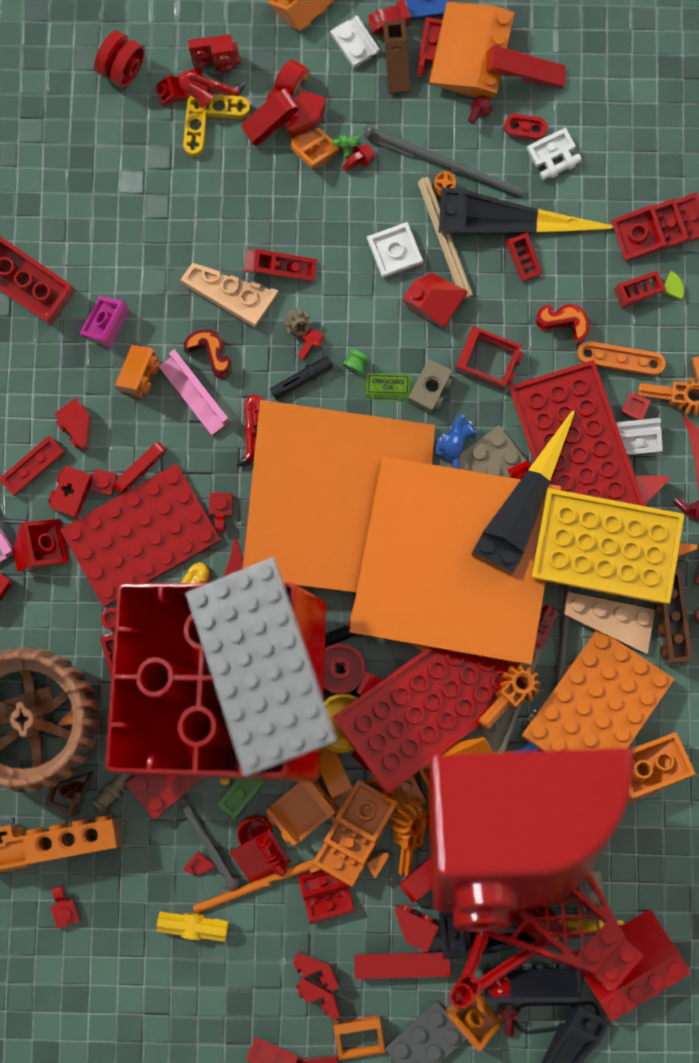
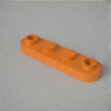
(621, 358)

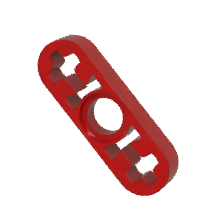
(139, 468)

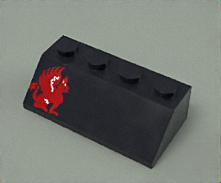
(533, 984)

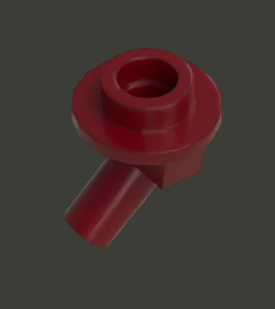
(480, 108)
(692, 510)
(509, 1014)

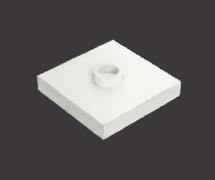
(394, 250)

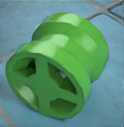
(356, 361)

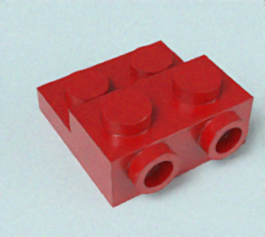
(215, 50)

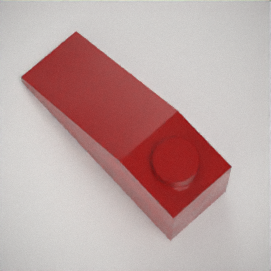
(280, 265)

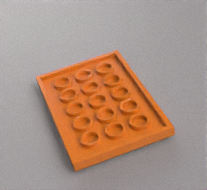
(599, 699)

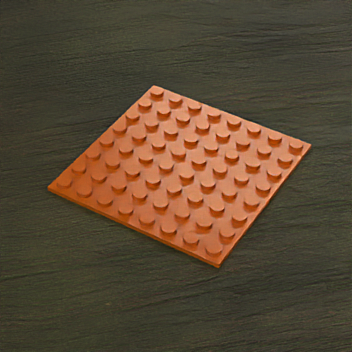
(318, 488)
(420, 569)

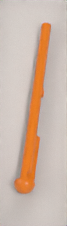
(254, 886)

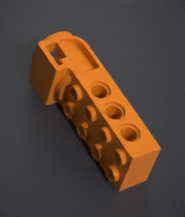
(25, 847)

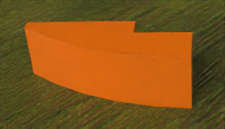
(333, 772)

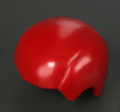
(252, 827)

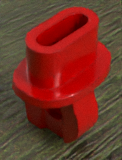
(362, 156)
(312, 339)

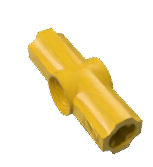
(192, 926)

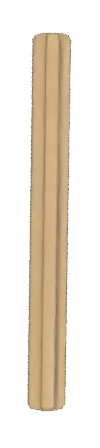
(445, 239)

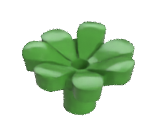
(346, 143)

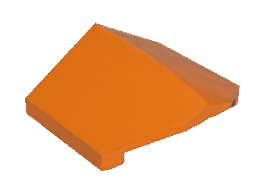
(314, 148)

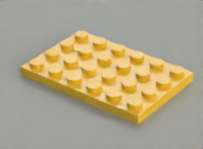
(608, 546)

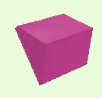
(105, 321)

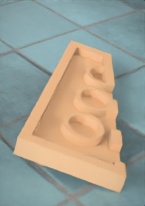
(236, 296)
(618, 620)

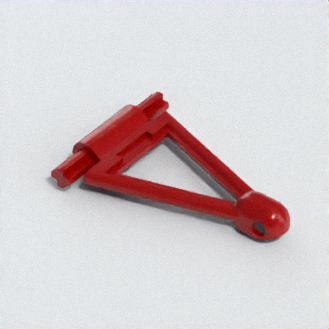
(470, 986)

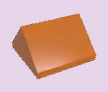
(475, 1021)

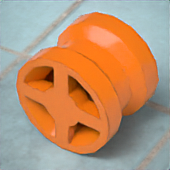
(445, 179)

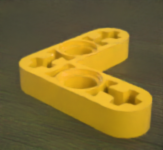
(201, 115)

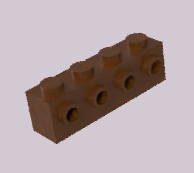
(674, 625)

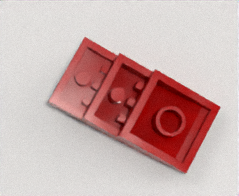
(658, 227)

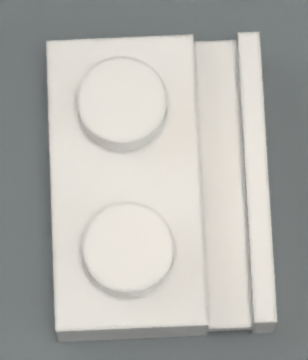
(355, 41)
(641, 435)

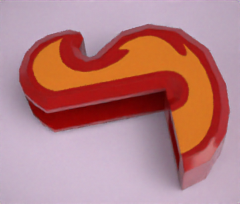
(290, 78)
(565, 316)

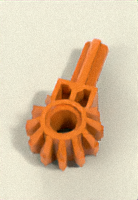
(676, 394)
(510, 695)
(409, 832)

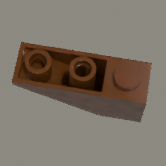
(396, 56)

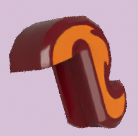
(215, 348)

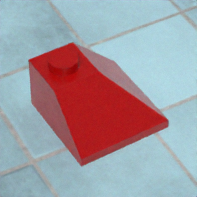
(434, 298)
(39, 545)

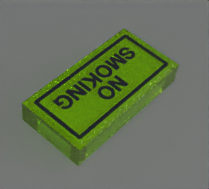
(388, 385)

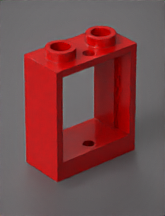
(497, 341)

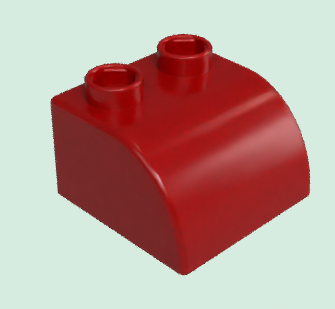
(164, 695)
(520, 828)

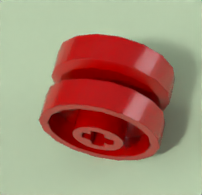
(119, 58)
(351, 661)

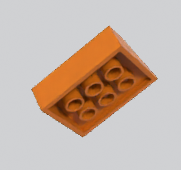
(463, 46)

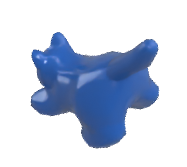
(451, 445)

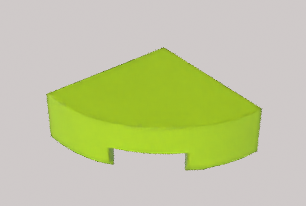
(674, 286)

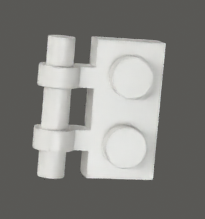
(550, 148)

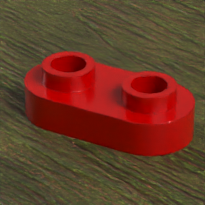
(525, 125)

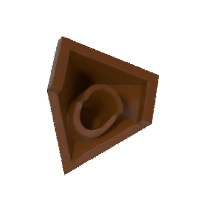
(69, 794)

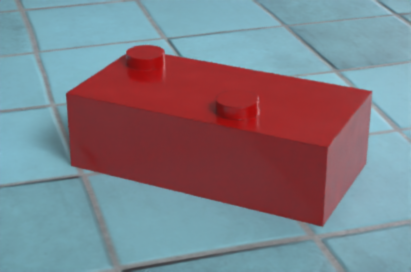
(32, 283)

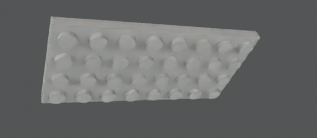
(260, 667)

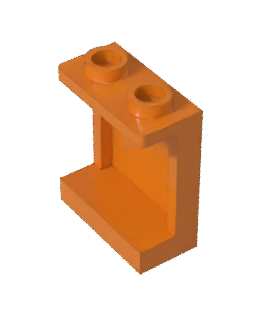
(301, 811)

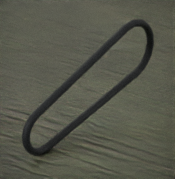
(551, 1004)

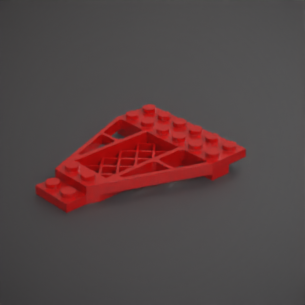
(606, 955)

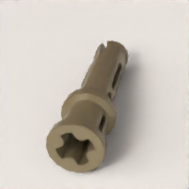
(111, 791)

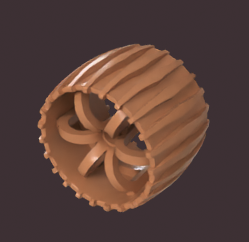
(84, 727)

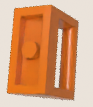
(356, 1025)

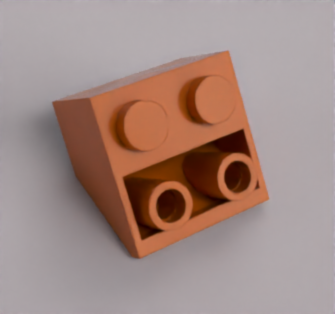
(137, 371)

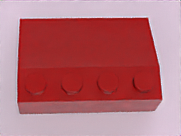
(654, 973)

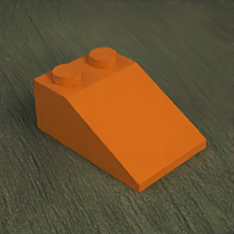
(658, 766)

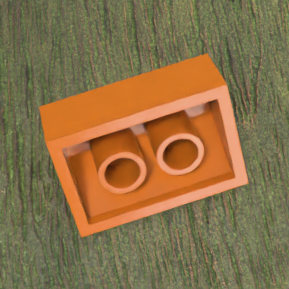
(299, 13)

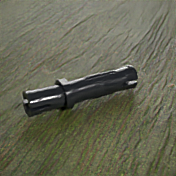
(309, 373)

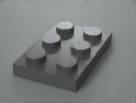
(427, 1038)

